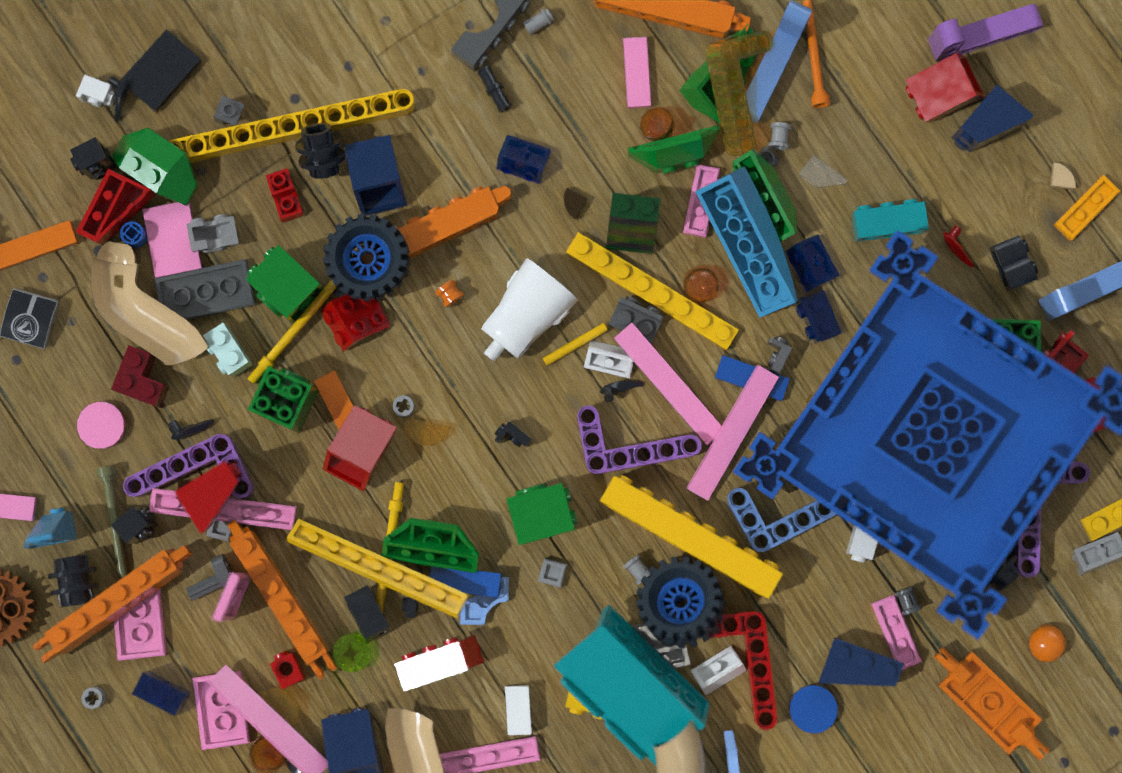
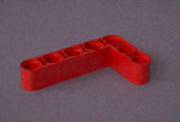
(752, 659)

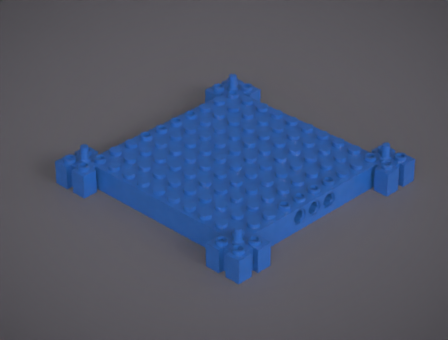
(937, 434)

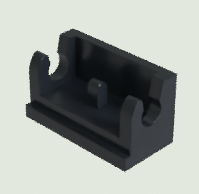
(367, 614)

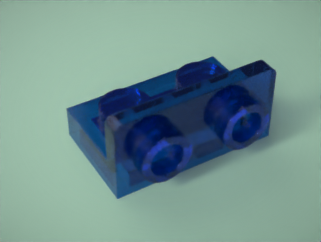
(523, 159)
(812, 263)
(818, 317)

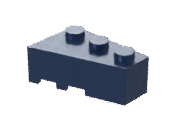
(859, 666)

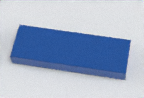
(738, 373)
(477, 583)

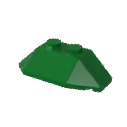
(676, 151)
(157, 164)
(771, 192)
(431, 545)

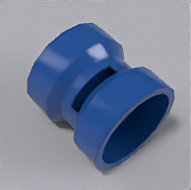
(137, 238)

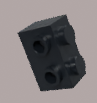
(92, 159)
(135, 525)

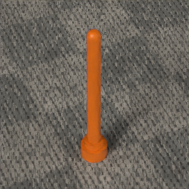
(820, 97)

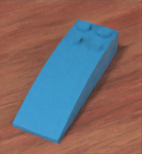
(749, 240)

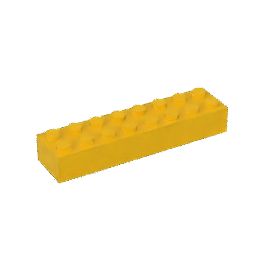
(691, 537)

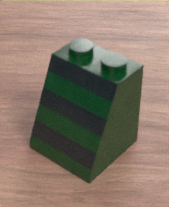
(632, 223)

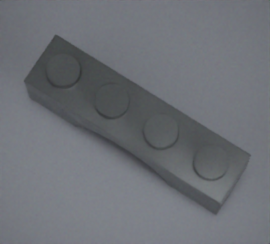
(474, 47)

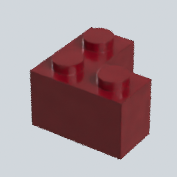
(134, 381)

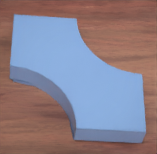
(478, 606)
(731, 752)

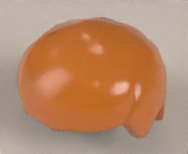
(1047, 643)

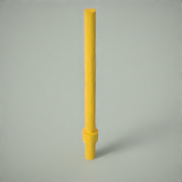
(268, 360)
(395, 508)

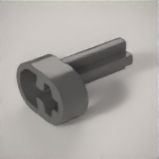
(222, 573)

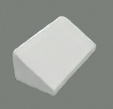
(608, 359)
(718, 670)
(518, 710)

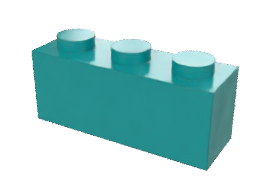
(885, 220)

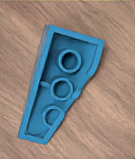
(52, 529)

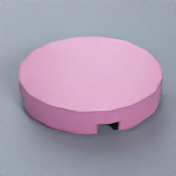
(101, 425)

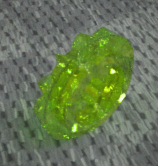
(357, 643)

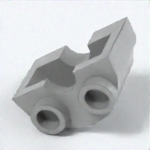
(212, 235)

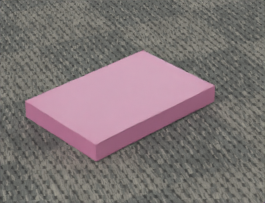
(170, 239)
(232, 597)
(141, 630)
(217, 720)

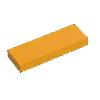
(1086, 207)

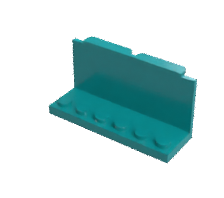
(631, 686)

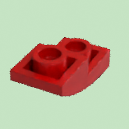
(284, 195)

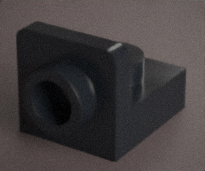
(516, 437)
(409, 606)

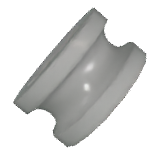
(400, 399)
(98, 703)

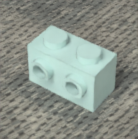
(227, 350)

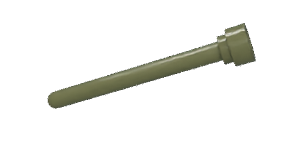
(106, 476)

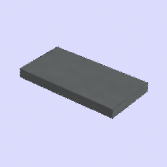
(207, 290)

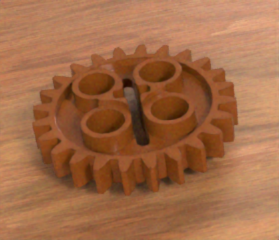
(14, 593)

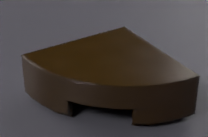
(573, 202)

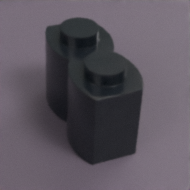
(1014, 263)

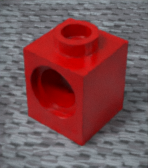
(283, 679)

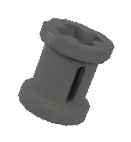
(908, 600)

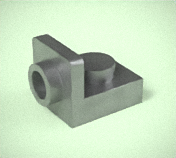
(228, 111)
(778, 359)

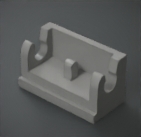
(1098, 554)

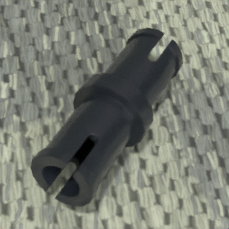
(494, 89)

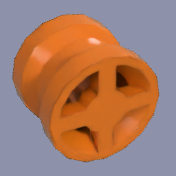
(449, 293)

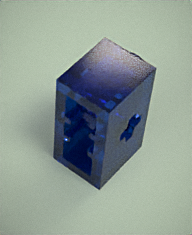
(161, 693)

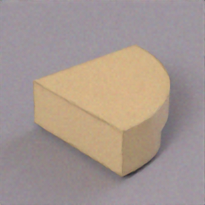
(1062, 177)

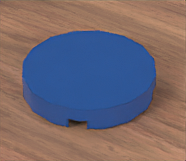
(813, 709)

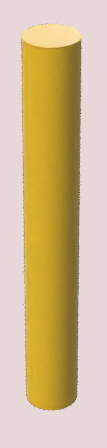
(574, 344)

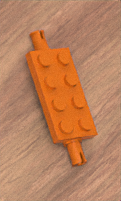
(990, 703)

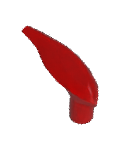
(955, 247)

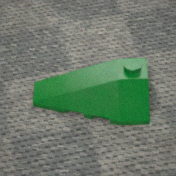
(699, 89)

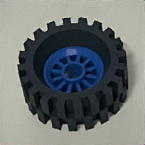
(350, 236)
(674, 577)

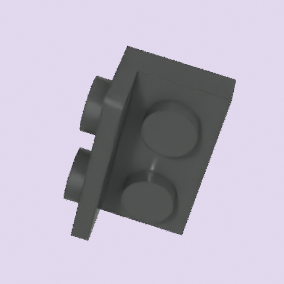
(644, 319)

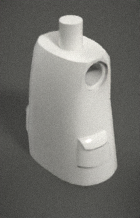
(526, 310)

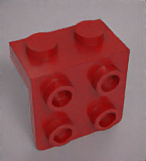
(354, 319)
(1067, 353)

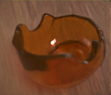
(657, 124)
(700, 284)
(265, 756)

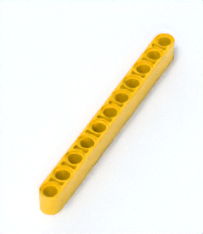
(300, 119)

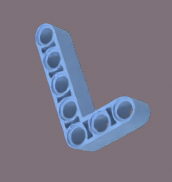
(776, 58)
(1082, 292)
(768, 531)

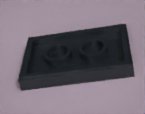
(161, 70)

